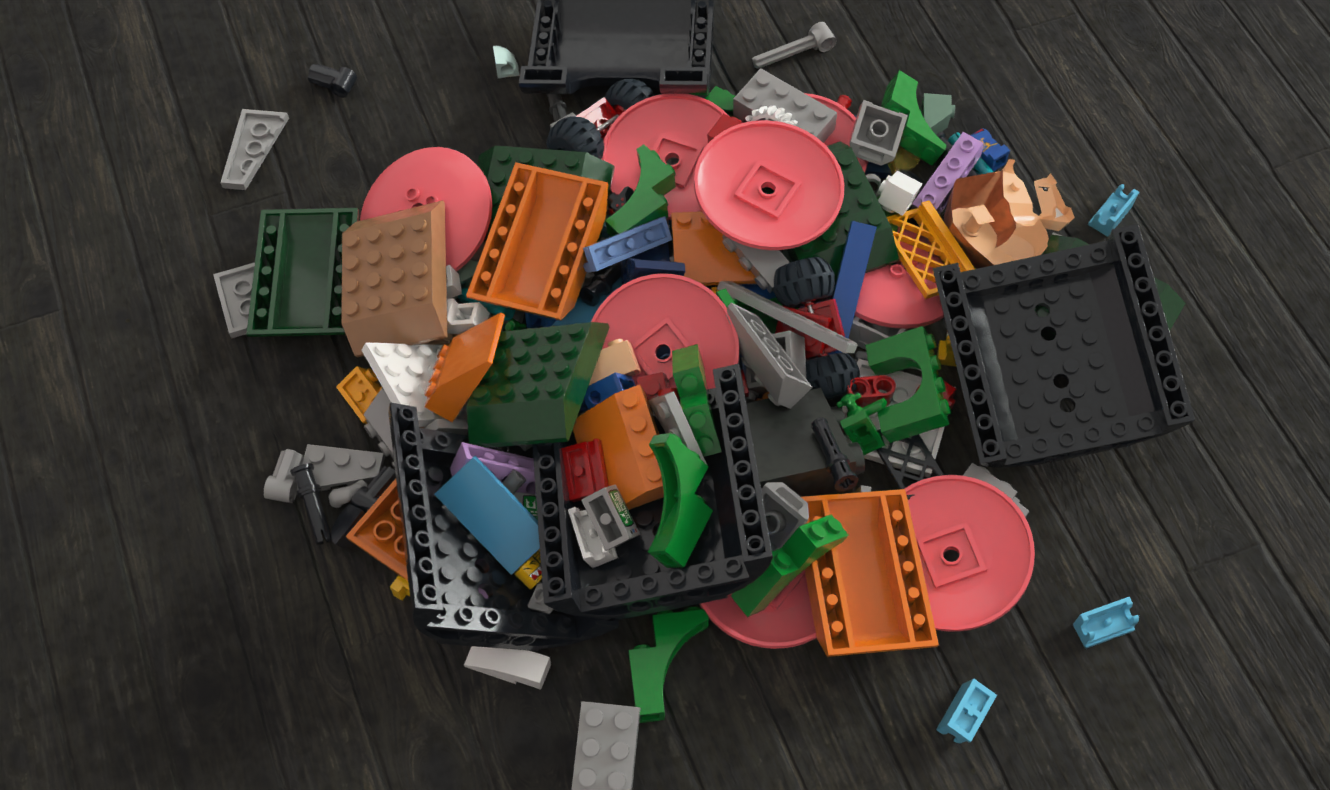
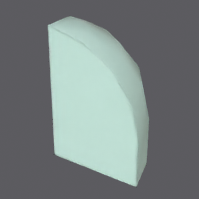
(505, 62)

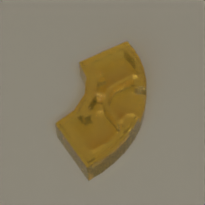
(903, 161)

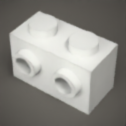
(898, 193)

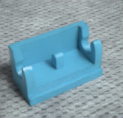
(1113, 210)
(1105, 622)
(967, 711)

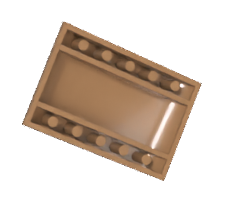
(395, 278)

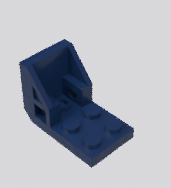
(650, 262)

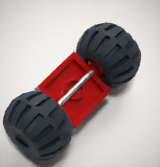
(590, 127)
(805, 284)

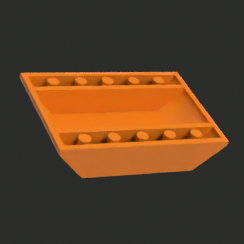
(538, 242)
(871, 585)

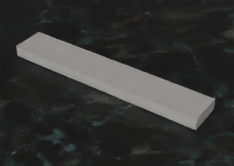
(789, 317)

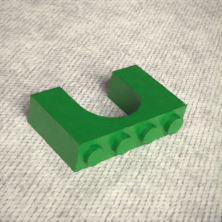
(927, 407)

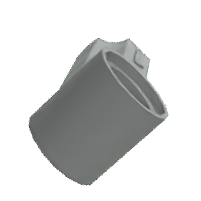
(282, 484)

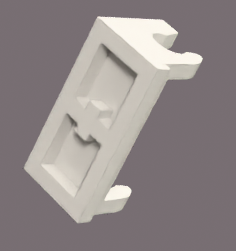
(589, 540)

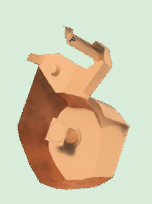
(996, 217)

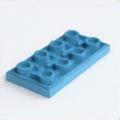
(491, 514)

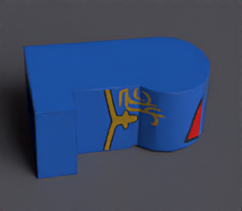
(992, 150)

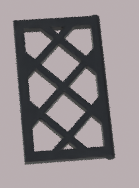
(899, 475)

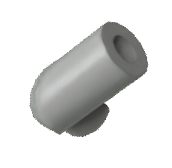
(345, 494)

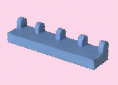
(626, 244)

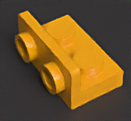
(359, 390)

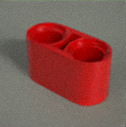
(869, 389)

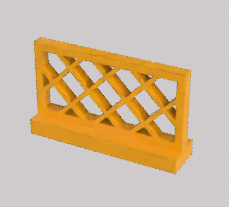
(942, 244)

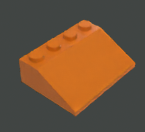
(703, 252)
(462, 367)
(625, 428)
(381, 532)

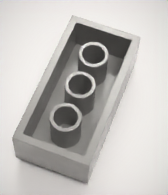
(769, 90)
(606, 747)

